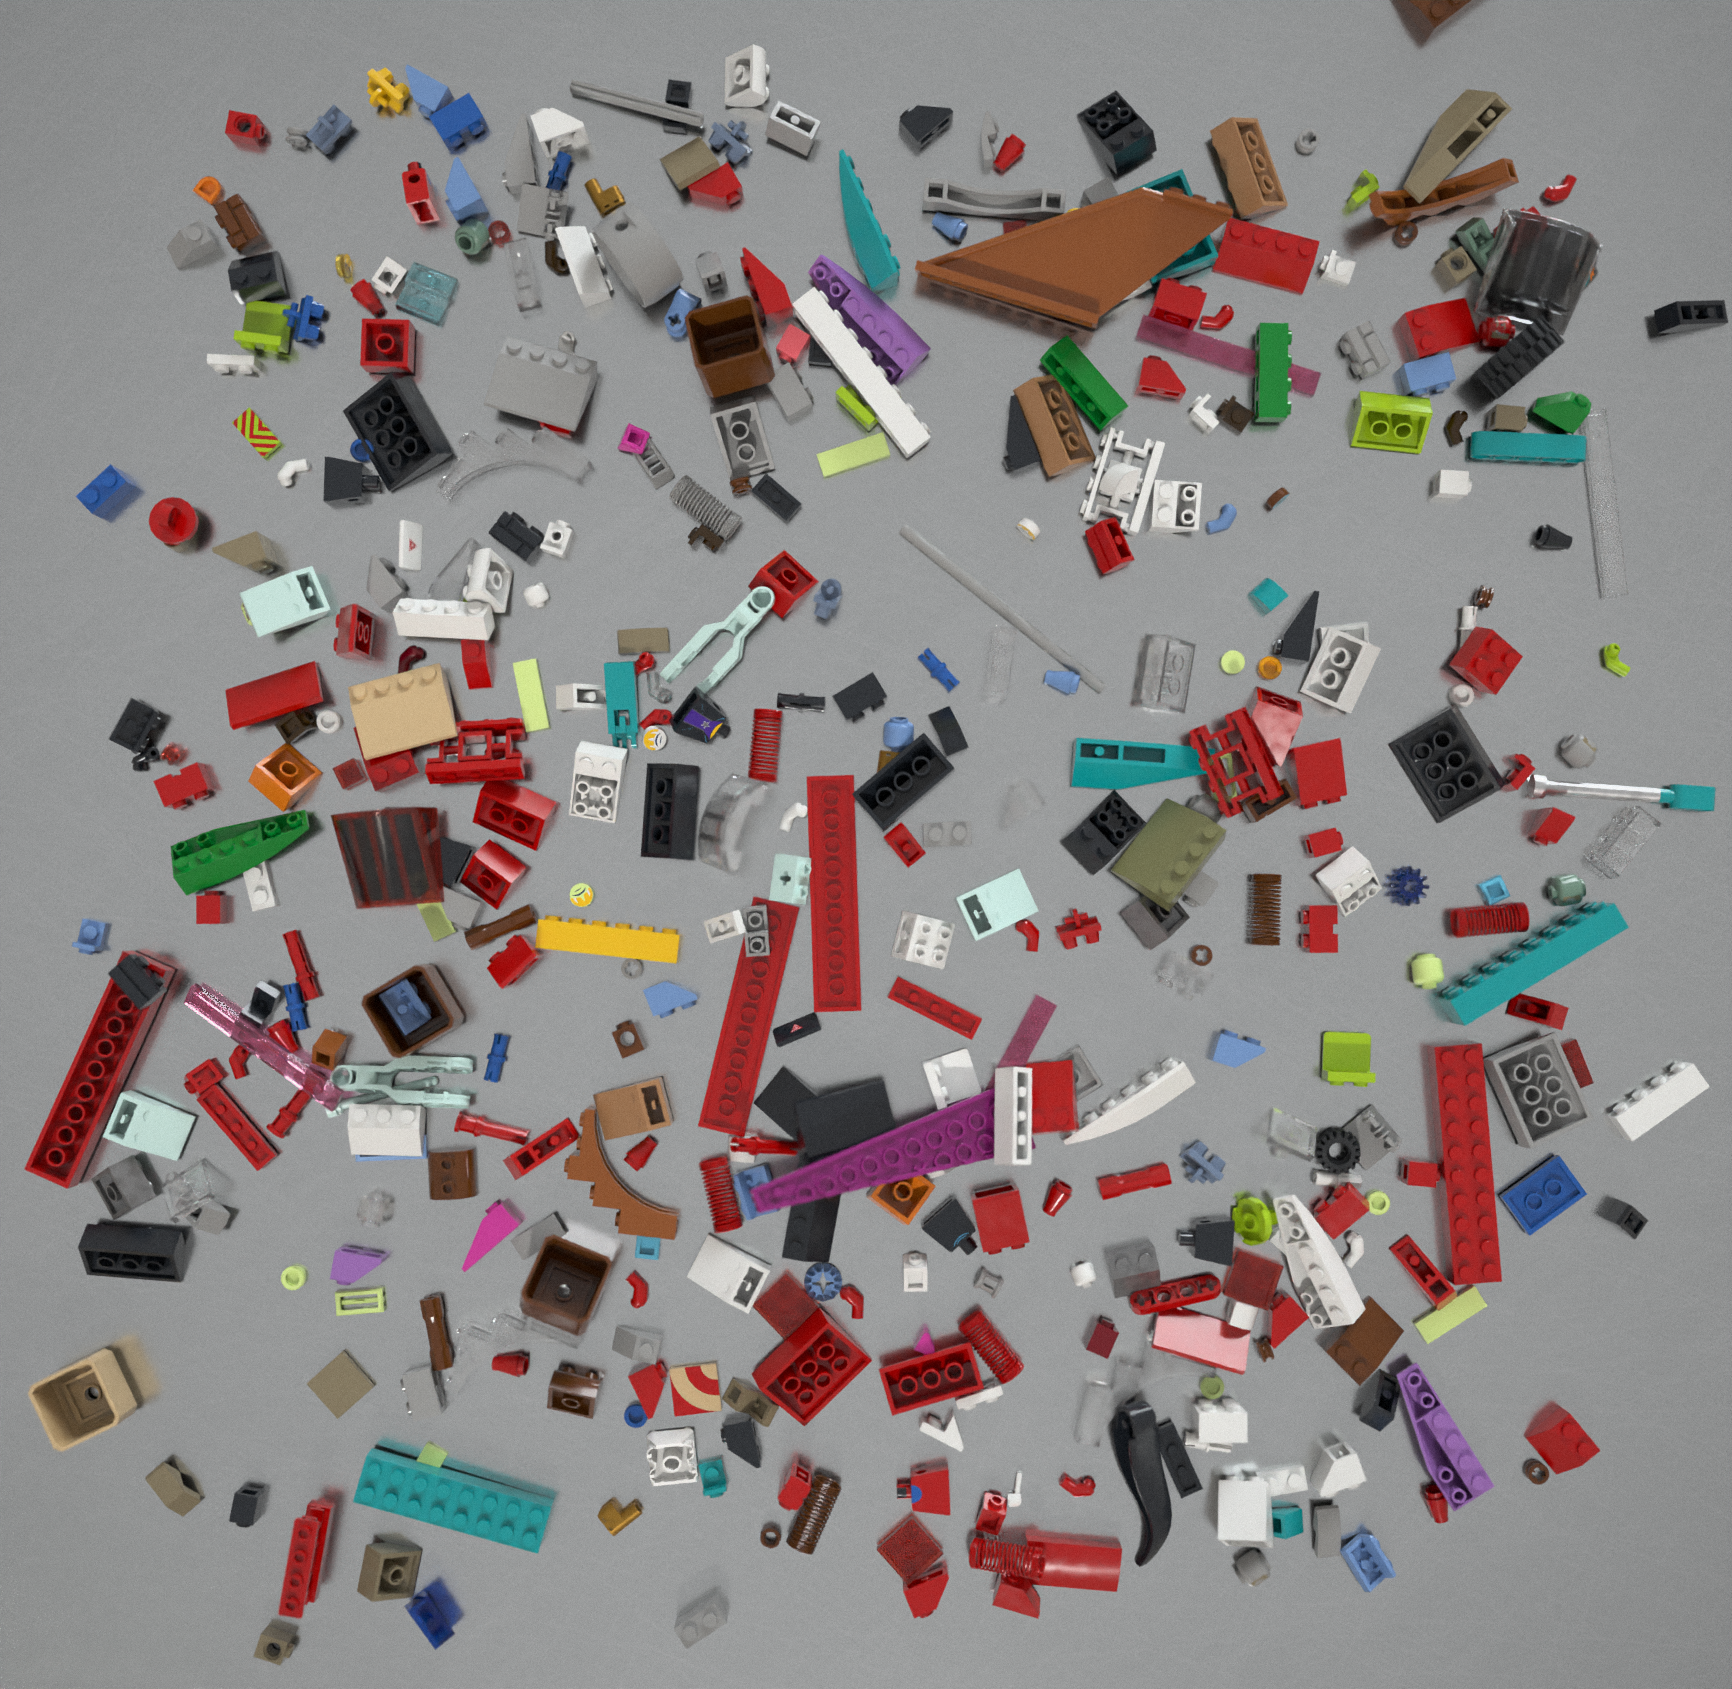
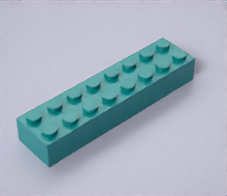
(1532, 962)
(453, 1500)

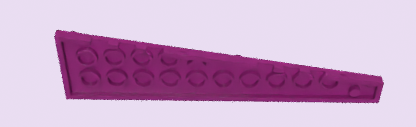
(927, 1145)

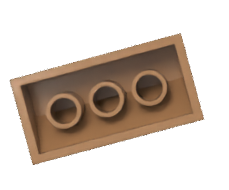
(1248, 167)
(1054, 425)

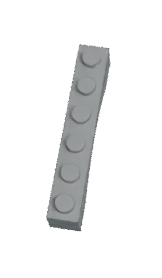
(954, 197)

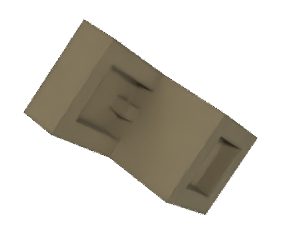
(750, 1401)
(169, 1488)

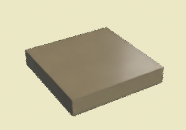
(689, 163)
(340, 1384)

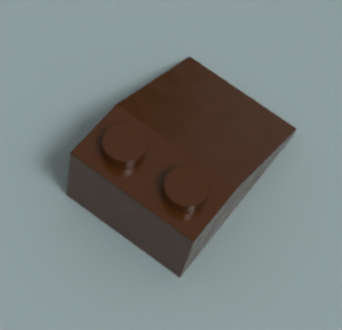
(1365, 1343)

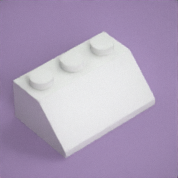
(584, 264)
(1340, 670)
(386, 1129)

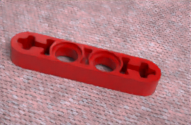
(1176, 1299)

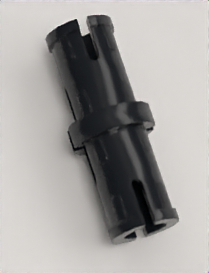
(801, 702)

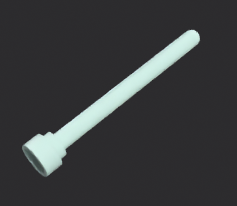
(367, 1098)

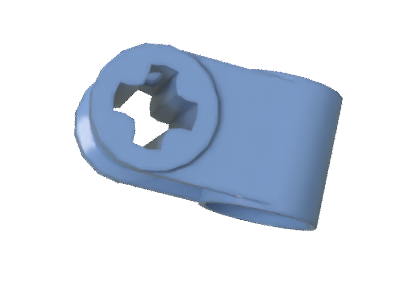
(681, 305)

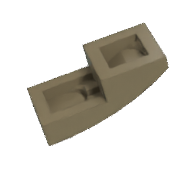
(642, 640)

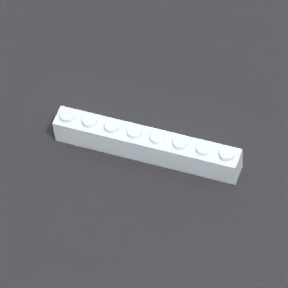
(860, 372)

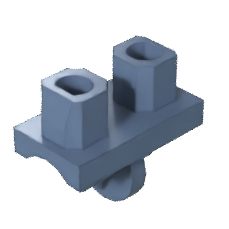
(329, 128)
(722, 134)
(827, 597)
(1199, 1167)

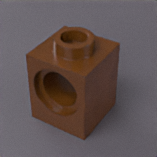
(625, 1049)

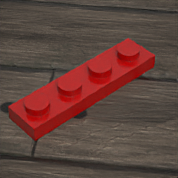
(934, 1008)
(237, 1127)

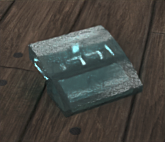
(426, 293)

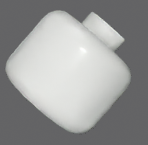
(536, 594)
(1084, 1275)

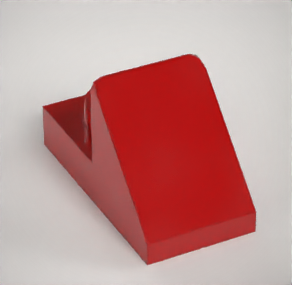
(904, 845)

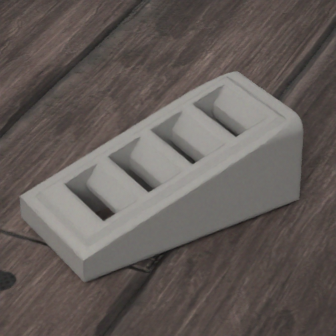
(660, 474)

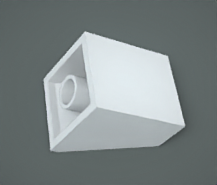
(1245, 1512)

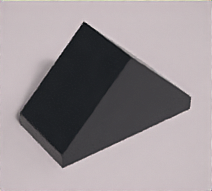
(1626, 1218)

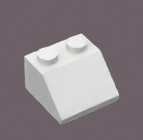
(558, 131)

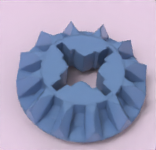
(831, 1274)

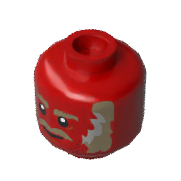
(1496, 331)

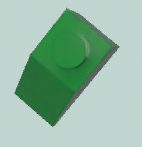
(1563, 409)

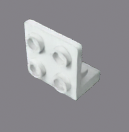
(923, 940)
(952, 1077)

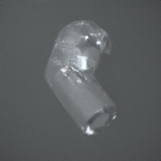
(655, 690)

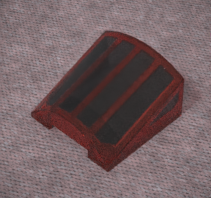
(391, 856)

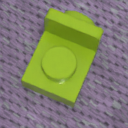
(1361, 194)

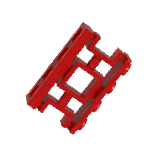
(1253, 755)
(479, 767)
(305, 1560)

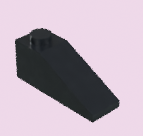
(1690, 315)
(1019, 445)
(1297, 637)

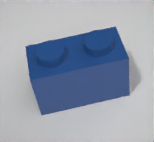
(458, 121)
(105, 491)

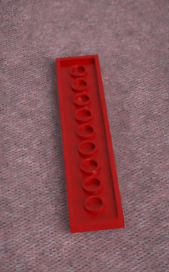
(833, 893)
(747, 1026)

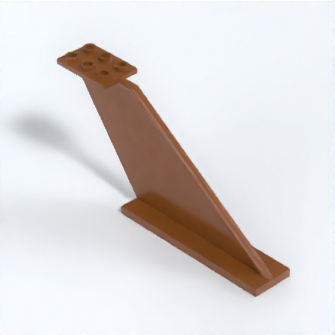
(1084, 258)

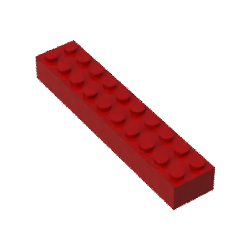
(93, 1083)
(1464, 1163)

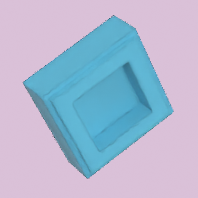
(1493, 890)
(647, 1247)

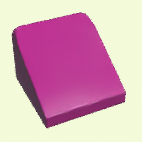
(633, 439)

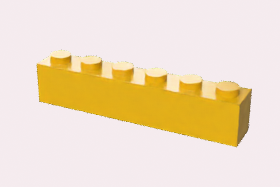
(608, 941)

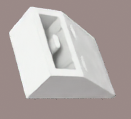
(597, 781)
(729, 1273)

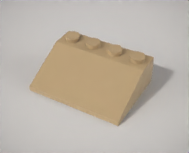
(403, 711)

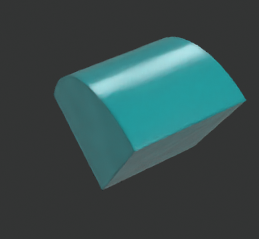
(1268, 595)
(1287, 1522)

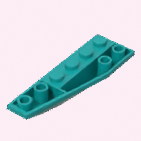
(864, 231)
(1130, 763)

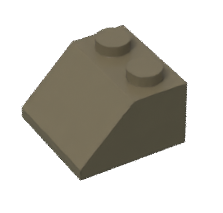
(250, 551)
(388, 1571)

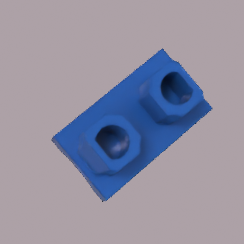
(307, 308)

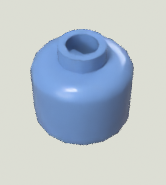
(898, 733)

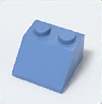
(463, 197)

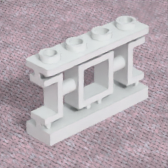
(1143, 485)

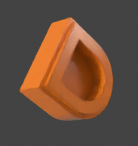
(209, 189)

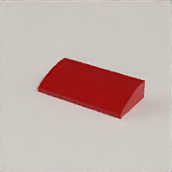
(1078, 1563)

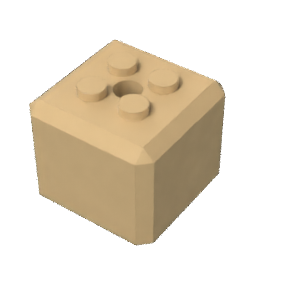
(68, 1410)

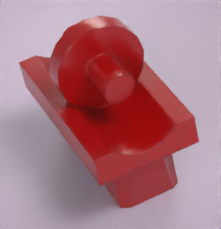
(1077, 926)

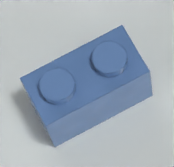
(1427, 374)

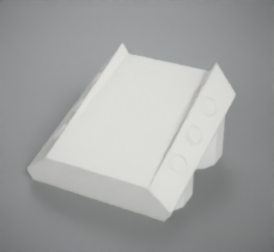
(672, 1457)

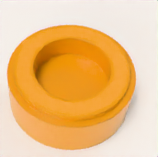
(1269, 668)

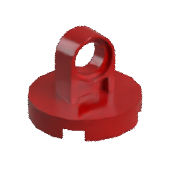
(173, 521)

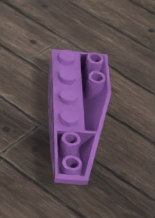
(877, 325)
(1441, 1442)

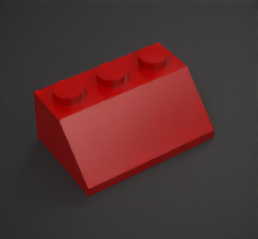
(514, 812)

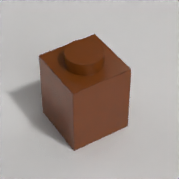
(329, 1049)

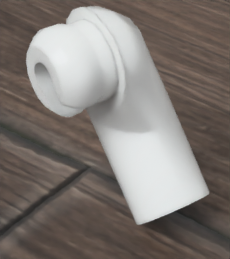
(566, 342)
(286, 472)
(1357, 1249)

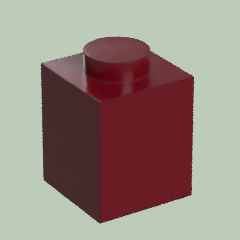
(1101, 1337)

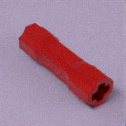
(1150, 1178)

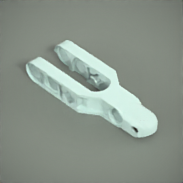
(739, 622)
(379, 1080)

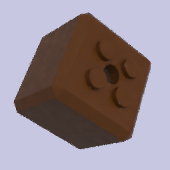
(729, 346)
(432, 990)
(571, 1266)

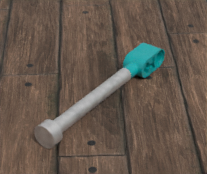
(1678, 796)

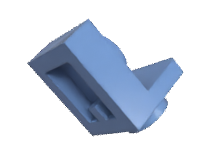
(91, 936)

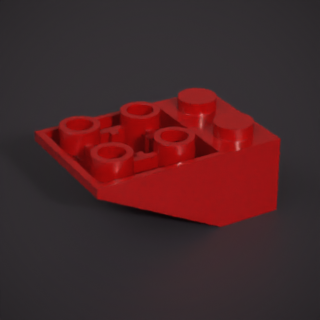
(773, 300)

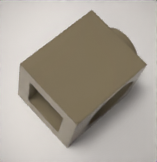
(1451, 275)
(1507, 418)
(265, 1649)

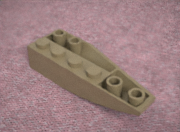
(1453, 138)

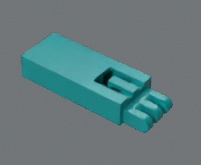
(621, 695)

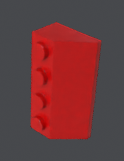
(1265, 255)
(931, 1378)

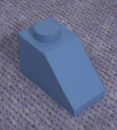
(427, 92)

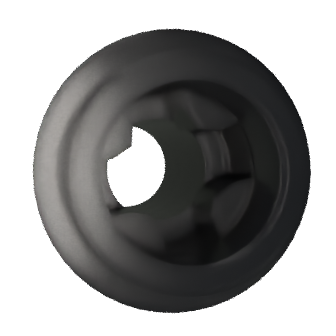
(1551, 537)

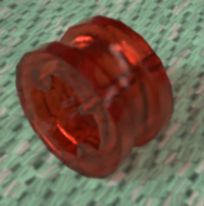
(497, 224)
(171, 753)

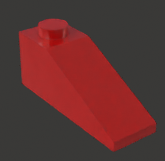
(541, 1149)
(1424, 1273)

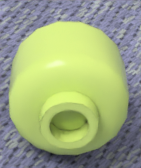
(1427, 971)

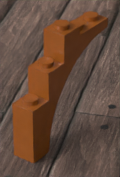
(1464, 190)
(609, 1192)

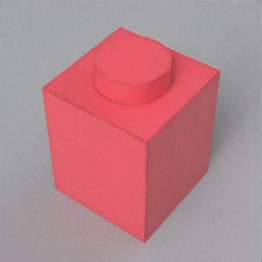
(792, 345)

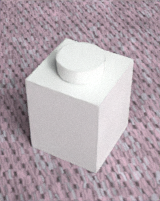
(1452, 484)

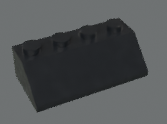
(903, 782)
(669, 811)
(811, 1229)
(133, 1252)

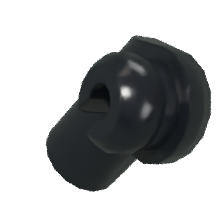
(144, 757)

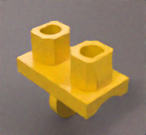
(383, 92)

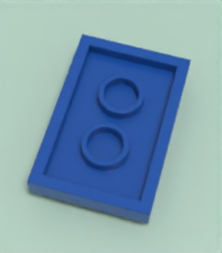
(1543, 1195)

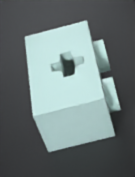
(790, 879)

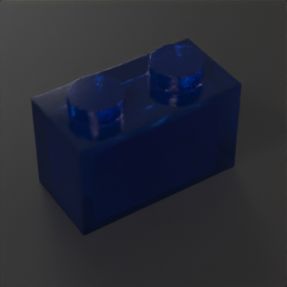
(429, 1620)

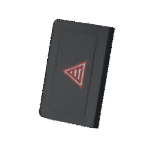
(796, 1029)

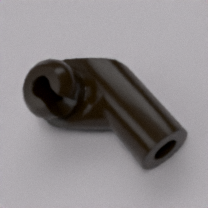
(552, 259)
(1453, 426)

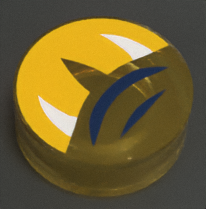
(343, 265)

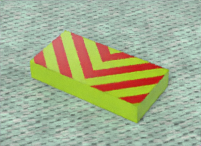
(257, 433)

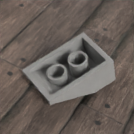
(742, 437)

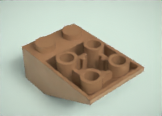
(633, 1109)

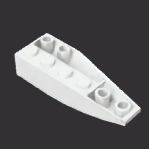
(1136, 1101)
(1316, 1267)

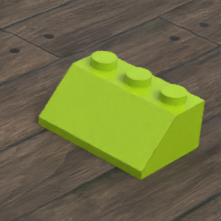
(1390, 422)

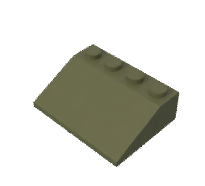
(1169, 853)

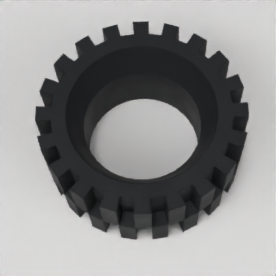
(1519, 357)

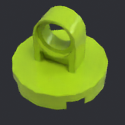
(1253, 1221)

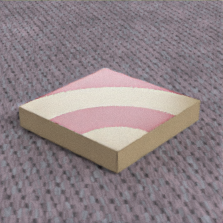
(695, 1389)

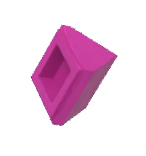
(924, 1343)

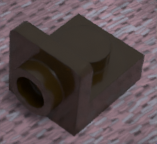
(1234, 415)
(710, 539)
(296, 724)

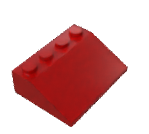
(811, 1367)

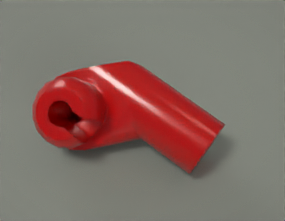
(1560, 192)
(640, 1290)

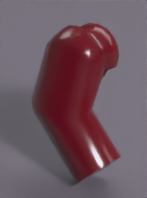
(410, 654)

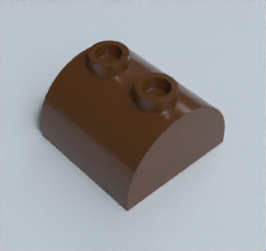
(452, 1174)
(573, 1392)

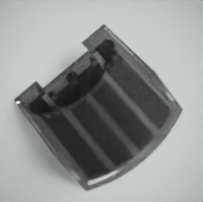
(1537, 269)

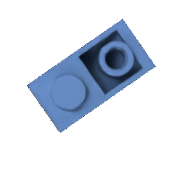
(667, 996)
(1233, 1051)

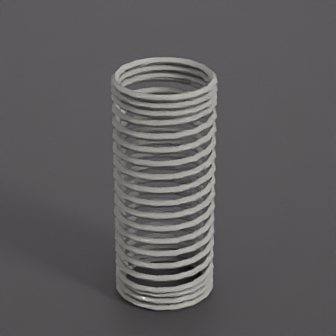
(727, 526)

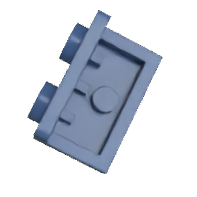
(405, 1007)
(747, 1180)
(1367, 1561)

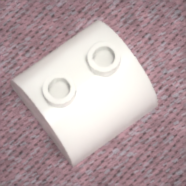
(746, 77)
(488, 580)

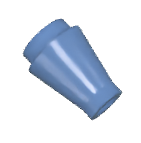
(950, 226)
(1063, 680)

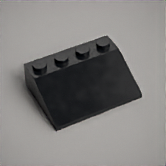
(399, 429)
(1447, 763)
(841, 1120)

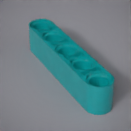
(1528, 446)

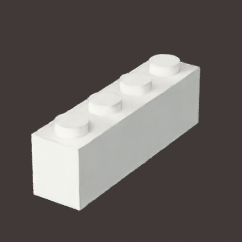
(444, 619)
(1658, 1100)
(1013, 1116)

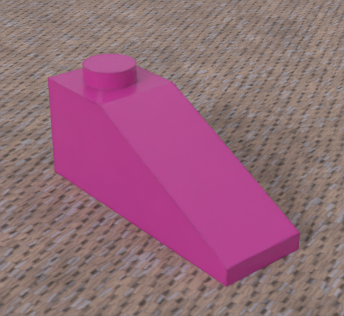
(493, 1228)

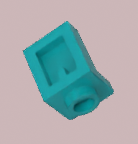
(713, 1477)

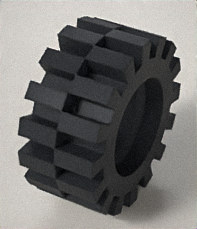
(1345, 1138)

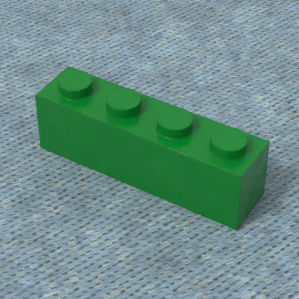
(1272, 372)
(1083, 382)

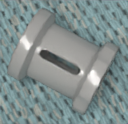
(988, 1283)

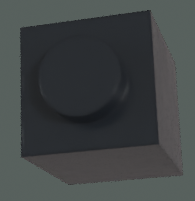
(246, 1507)

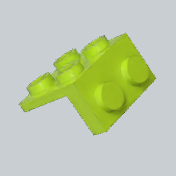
(264, 328)
(1347, 1058)

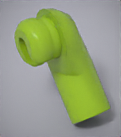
(1612, 660)

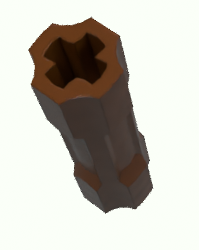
(486, 933)
(433, 1315)

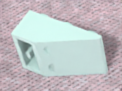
(285, 602)
(996, 904)
(149, 1125)

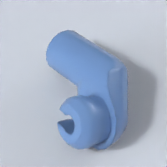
(1225, 521)

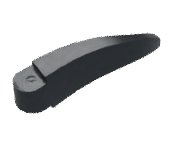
(1140, 1463)

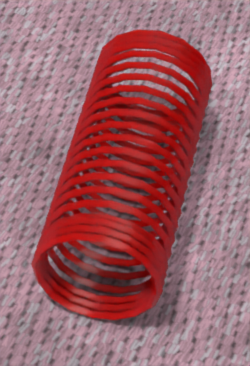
(754, 773)
(1519, 919)
(721, 1223)
(977, 1319)
(1038, 1555)

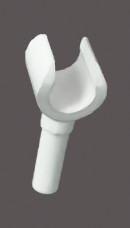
(1014, 1499)

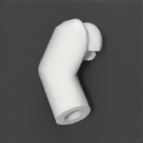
(791, 813)

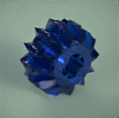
(1401, 880)

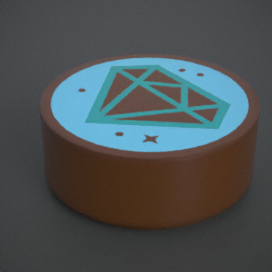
(1277, 498)

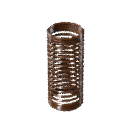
(1266, 901)
(824, 1486)

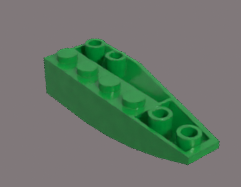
(233, 849)

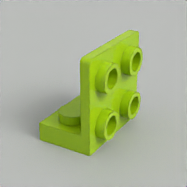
(856, 406)

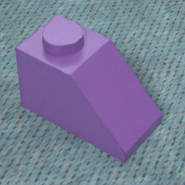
(353, 1264)

